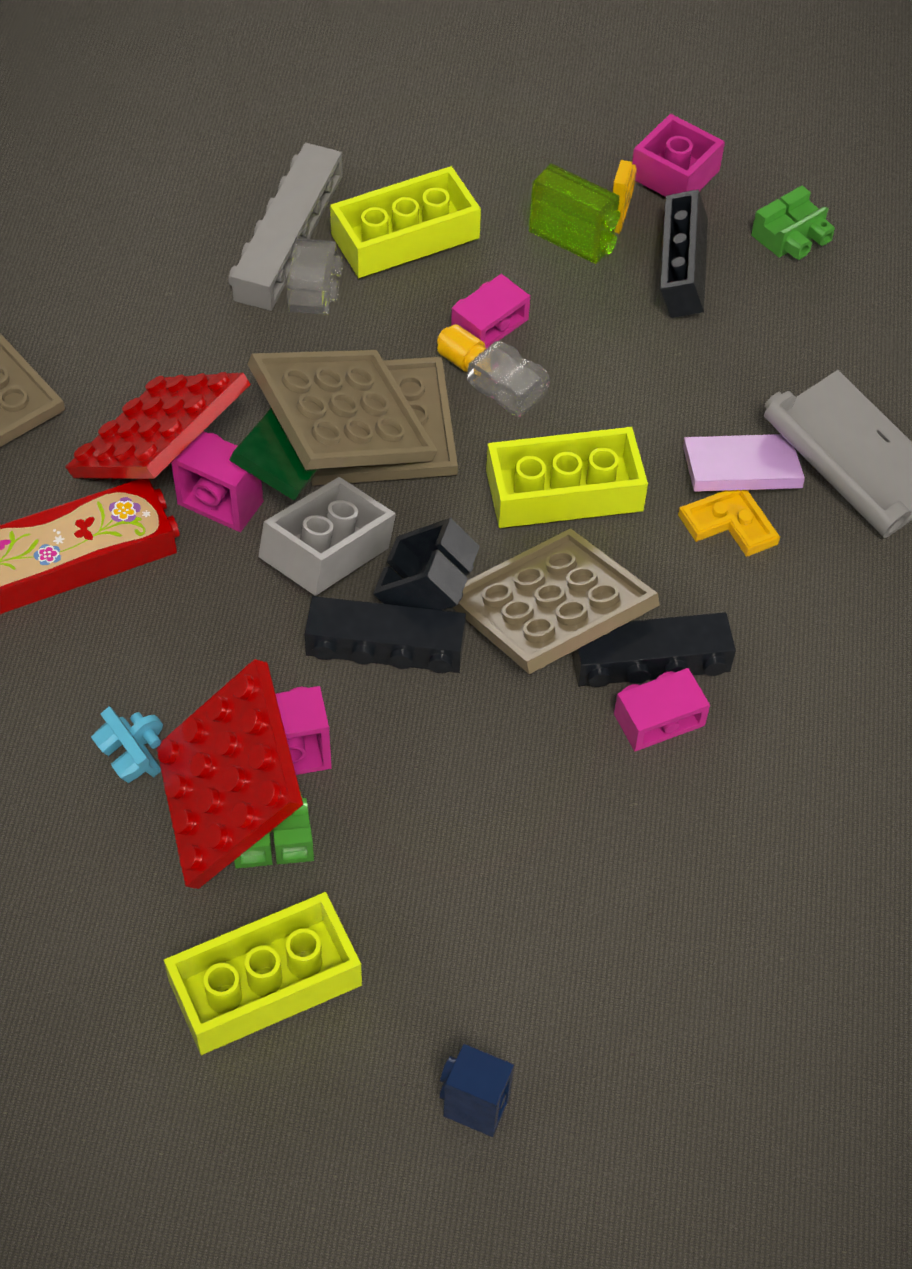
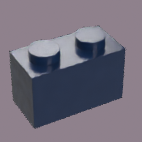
(476, 1089)

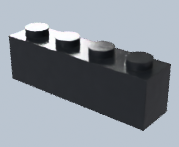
(684, 254)
(385, 634)
(656, 646)

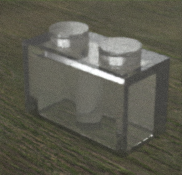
(312, 276)

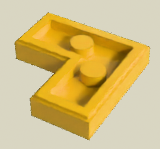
(624, 187)
(731, 512)

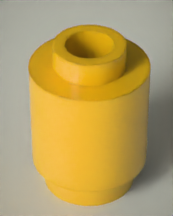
(459, 346)

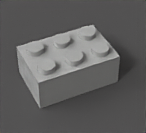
(326, 535)

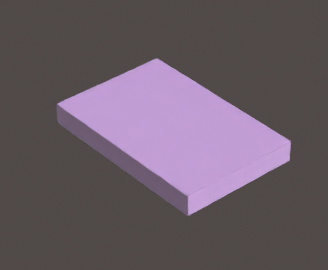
(742, 463)

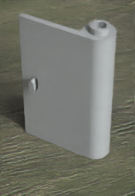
(850, 448)

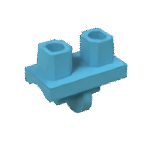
(119, 732)

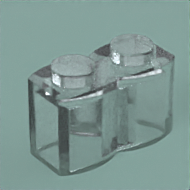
(508, 378)

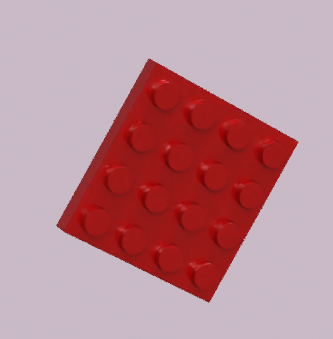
(157, 426)
(228, 775)

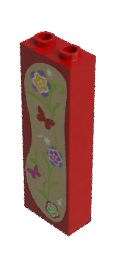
(83, 542)

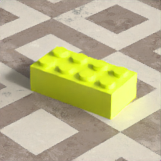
(405, 221)
(566, 477)
(263, 972)

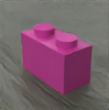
(492, 310)
(661, 709)

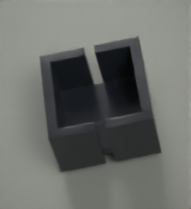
(432, 564)

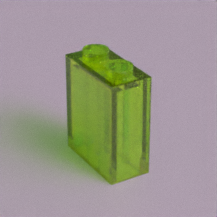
(574, 213)

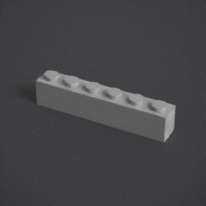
(288, 216)

